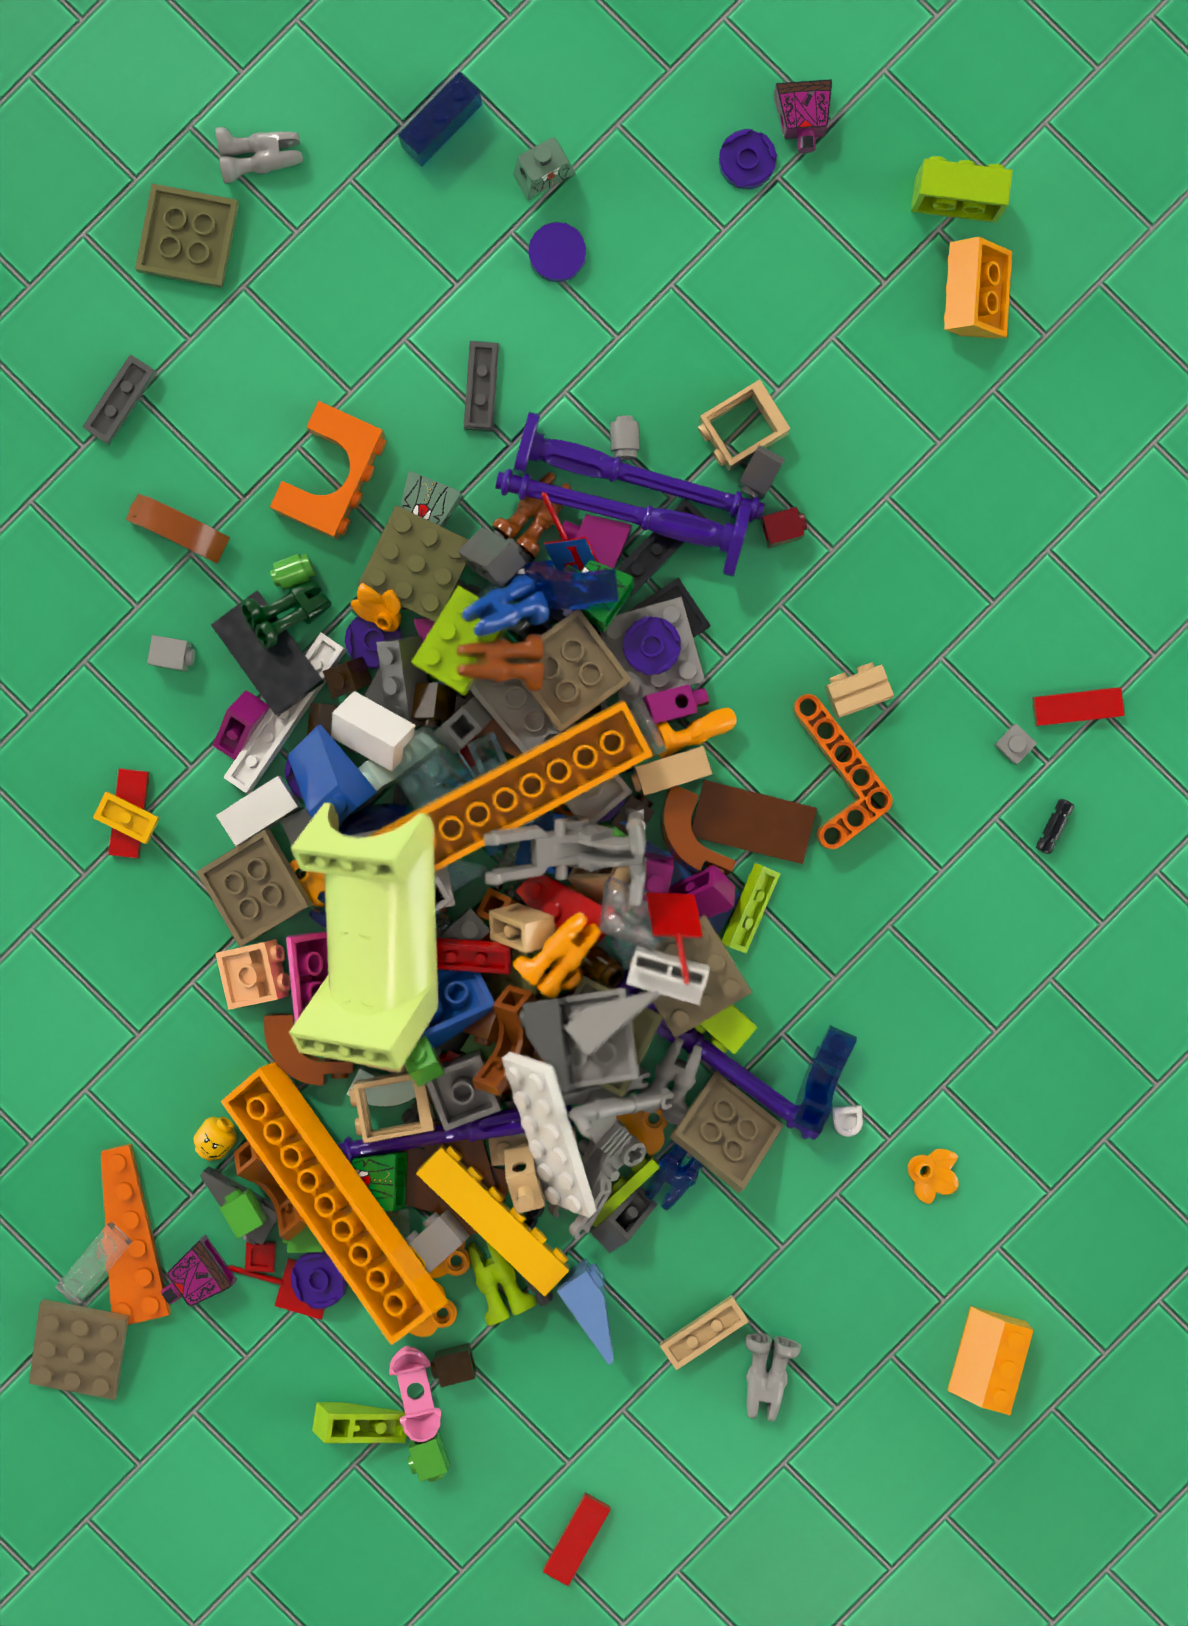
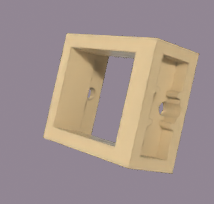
(768, 410)
(671, 771)
(363, 1123)

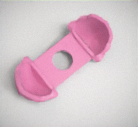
(421, 1417)

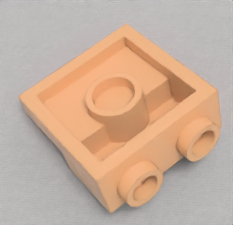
(253, 974)

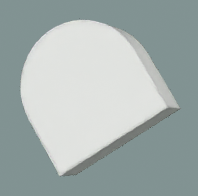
(847, 1119)

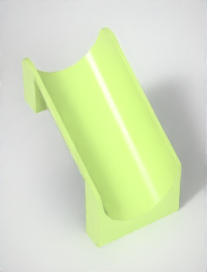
(378, 941)

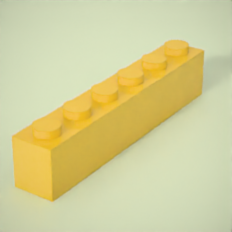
(493, 1219)

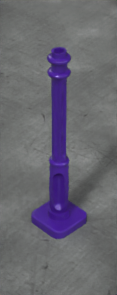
(596, 464)
(665, 522)
(728, 1067)
(495, 1125)

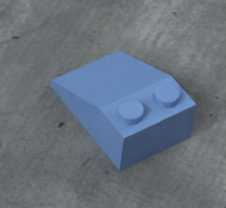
(585, 1297)

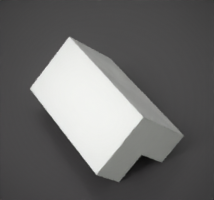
(371, 730)
(259, 810)
(663, 973)

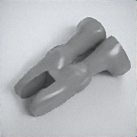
(266, 151)
(681, 1073)
(770, 1385)

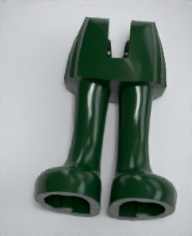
(302, 598)

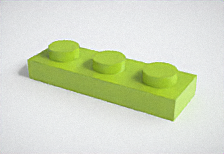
(750, 908)
(623, 1188)

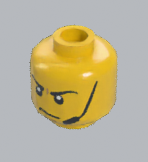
(215, 1138)

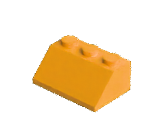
(978, 288)
(990, 1359)

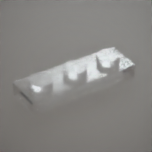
(93, 1264)

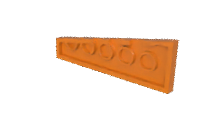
(137, 1274)

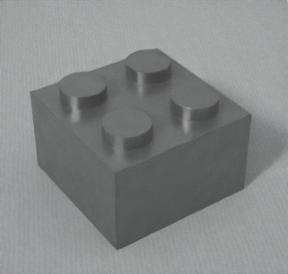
(455, 1093)

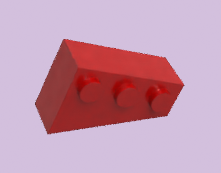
(560, 901)

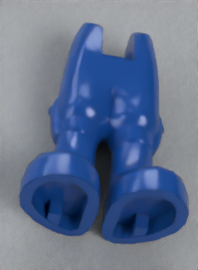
(497, 612)

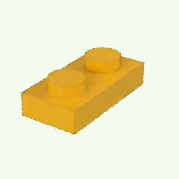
(126, 817)

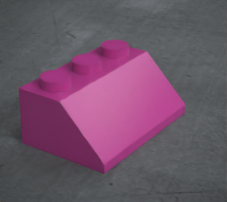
(307, 967)

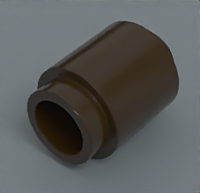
(602, 967)

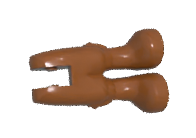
(526, 509)
(492, 661)

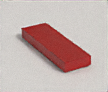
(1078, 706)
(132, 787)
(473, 956)
(576, 1539)

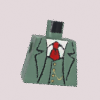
(544, 168)
(430, 499)

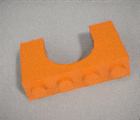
(331, 511)

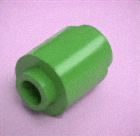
(292, 571)

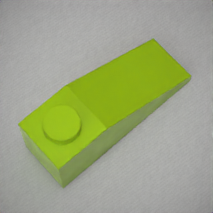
(357, 1423)

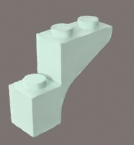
(381, 778)

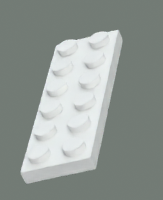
(549, 1133)

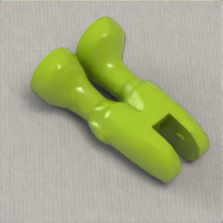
(488, 1275)

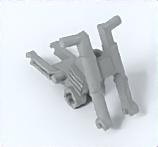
(577, 845)
(609, 1139)

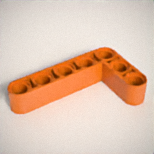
(846, 771)

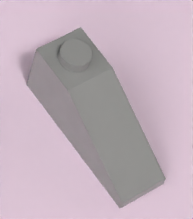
(601, 1022)

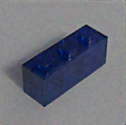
(440, 119)

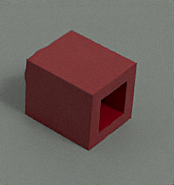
(783, 527)

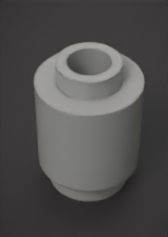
(625, 437)

